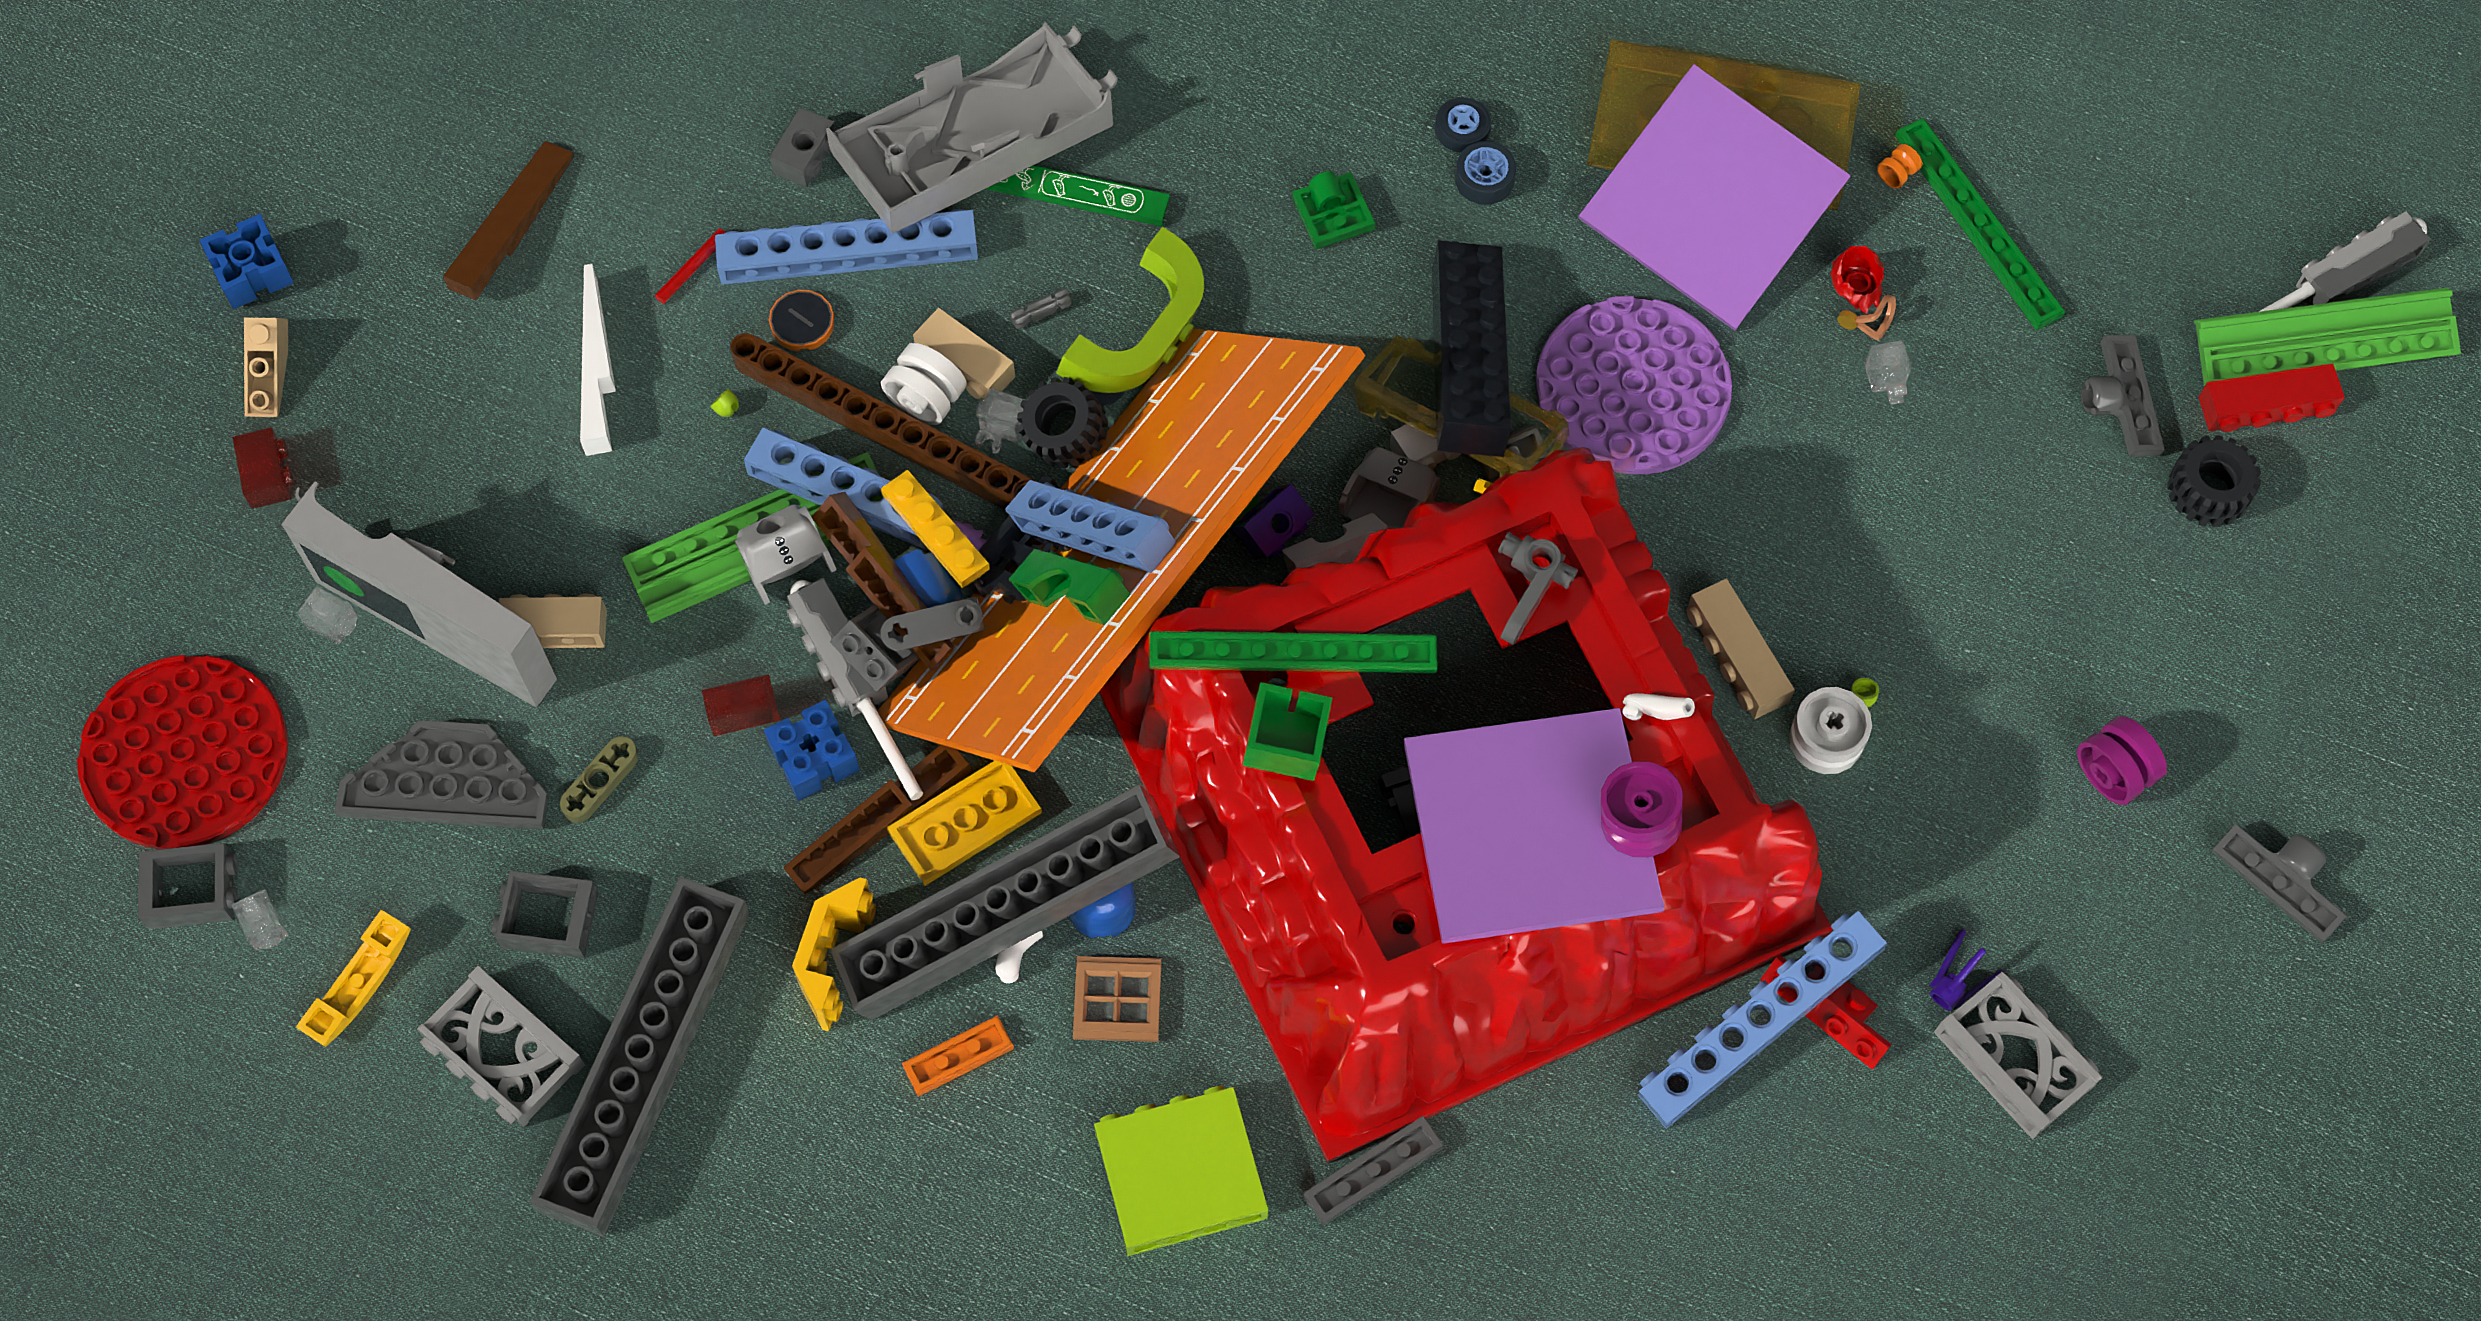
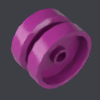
(2121, 760)
(1641, 809)

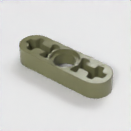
(575, 791)

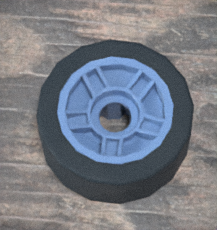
(1490, 158)

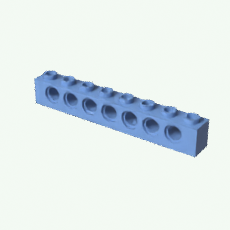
(833, 258)
(1671, 1106)

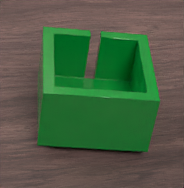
(1284, 739)

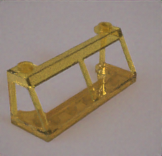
(1375, 397)

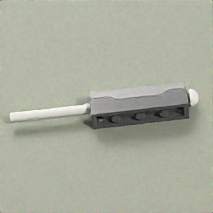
(2360, 263)
(821, 619)

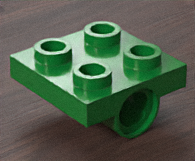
(1332, 209)

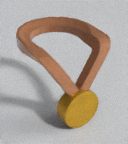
(1850, 320)

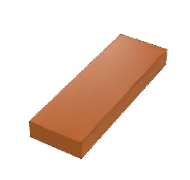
(957, 1056)

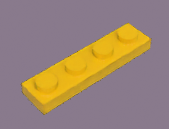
(935, 529)

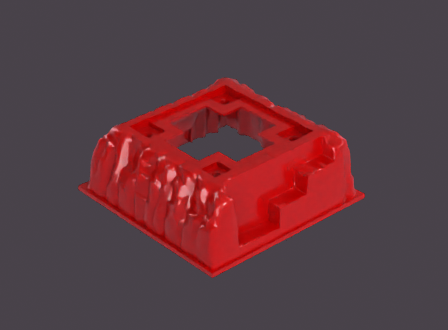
(1397, 1022)

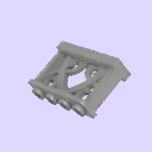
(493, 1000)
(2019, 1103)

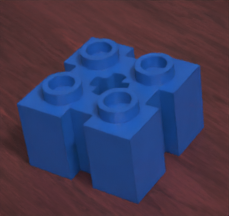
(246, 261)
(807, 769)

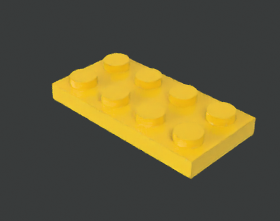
(964, 820)

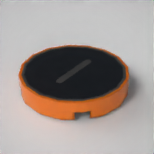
(801, 320)

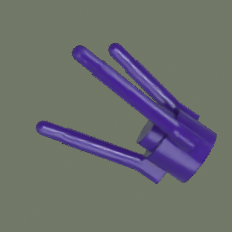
(1949, 990)

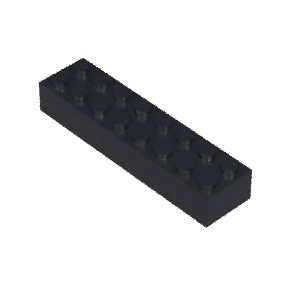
(1470, 349)

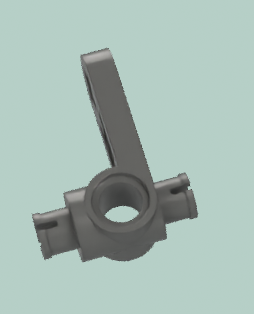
(1541, 578)
(935, 624)

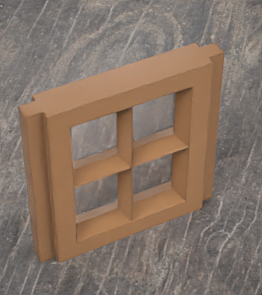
(1117, 999)

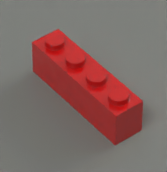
(2271, 398)

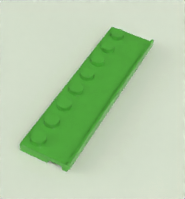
(2340, 333)
(705, 557)

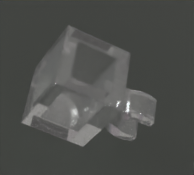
(1889, 369)
(998, 418)
(328, 615)
(260, 920)

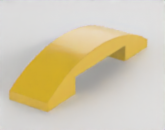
(357, 981)

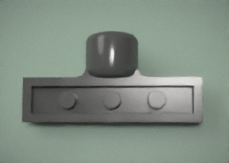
(2125, 396)
(2284, 878)

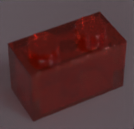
(263, 468)
(741, 705)

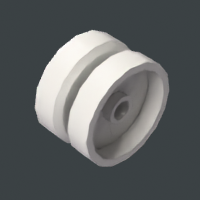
(923, 383)
(1830, 730)

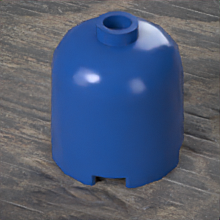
(929, 578)
(1108, 915)

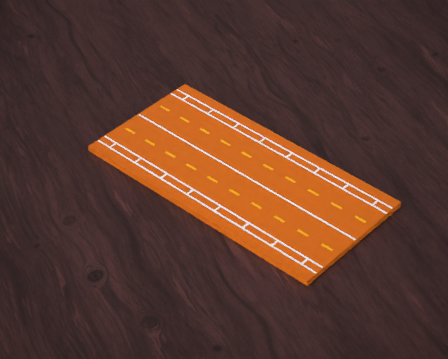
(1183, 451)

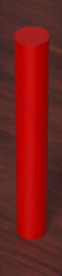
(688, 269)

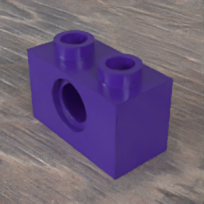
(1255, 526)

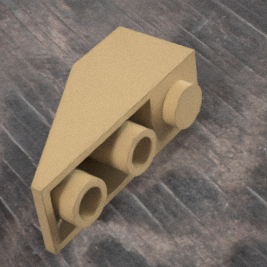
(264, 365)

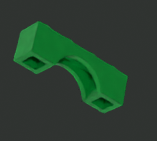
(1091, 589)

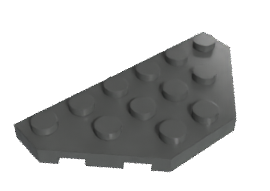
(445, 777)

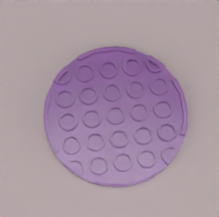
(1636, 383)

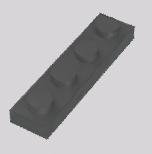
(1372, 1171)

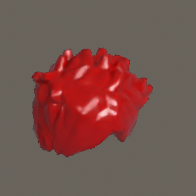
(1858, 277)

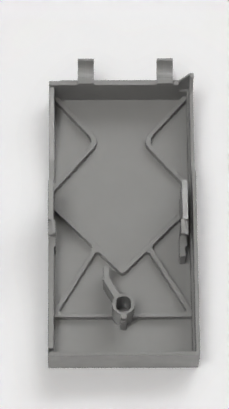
(973, 128)

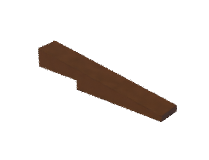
(507, 222)
(874, 569)
(871, 818)

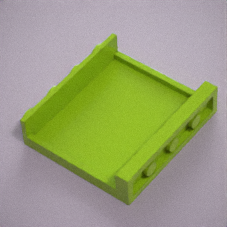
(1180, 1170)

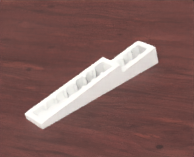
(596, 370)

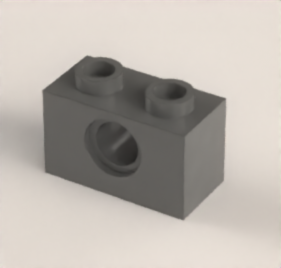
(804, 131)

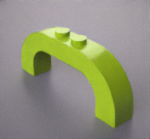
(1123, 370)

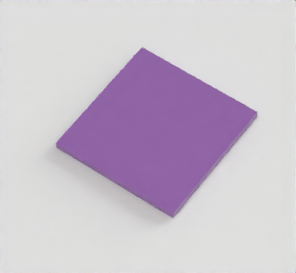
(1714, 197)
(1518, 826)

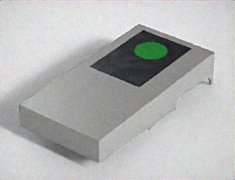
(422, 598)

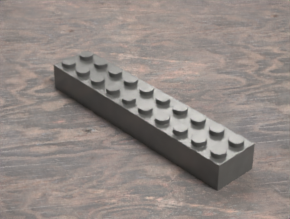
(1004, 903)
(640, 1057)

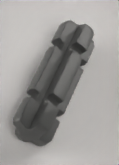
(1040, 308)

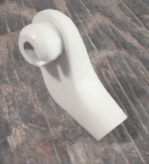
(1657, 706)
(1009, 960)

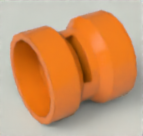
(1903, 162)

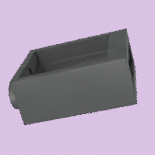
(875, 666)
(150, 886)
(580, 921)

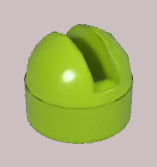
(726, 404)
(1866, 690)

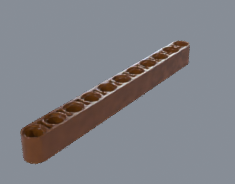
(874, 415)

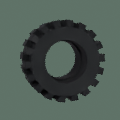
(1047, 404)
(2223, 460)

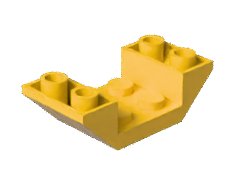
(844, 908)

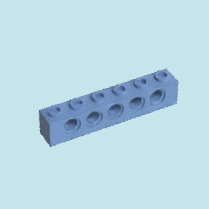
(794, 477)
(1091, 525)

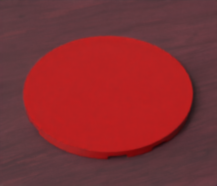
(182, 752)

